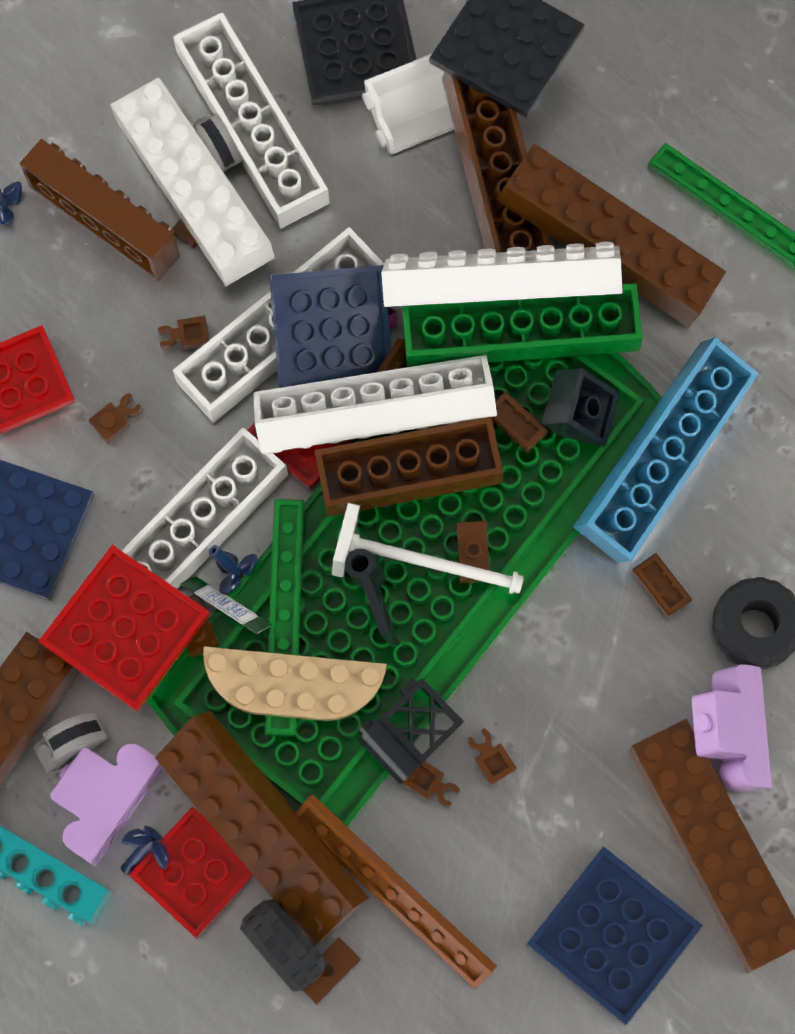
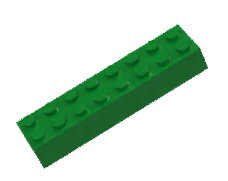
(523, 328)

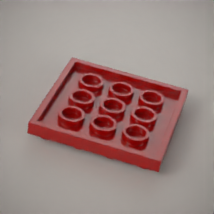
(124, 628)

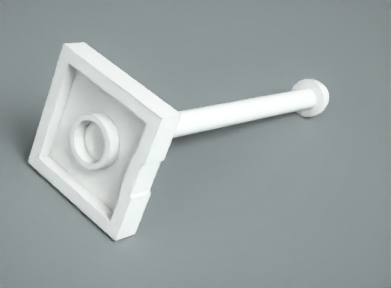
(350, 541)

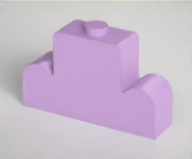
(733, 728)
(102, 797)

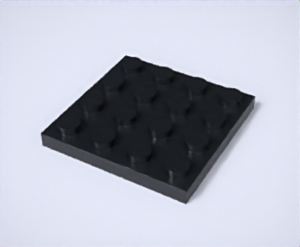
(350, 43)
(507, 49)

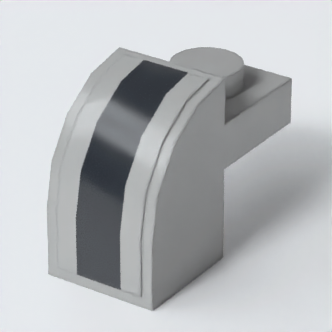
(217, 141)
(68, 739)

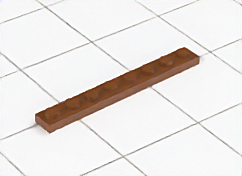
(396, 893)

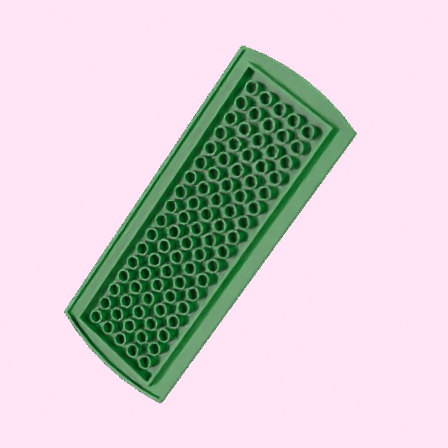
(438, 620)

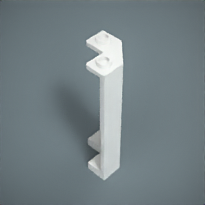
(408, 105)

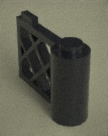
(370, 577)
(389, 744)

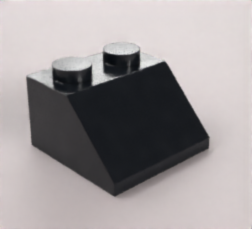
(580, 407)

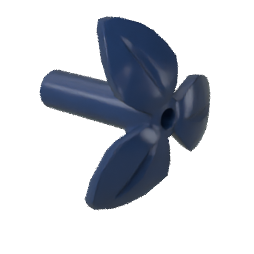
(10, 196)
(229, 564)
(146, 842)

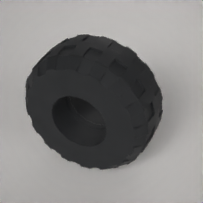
(736, 642)
(283, 945)

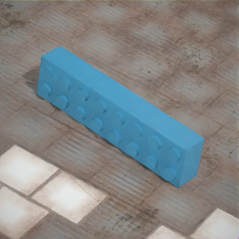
(666, 450)

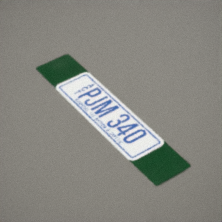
(226, 604)

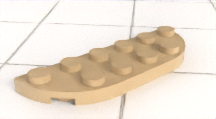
(292, 683)

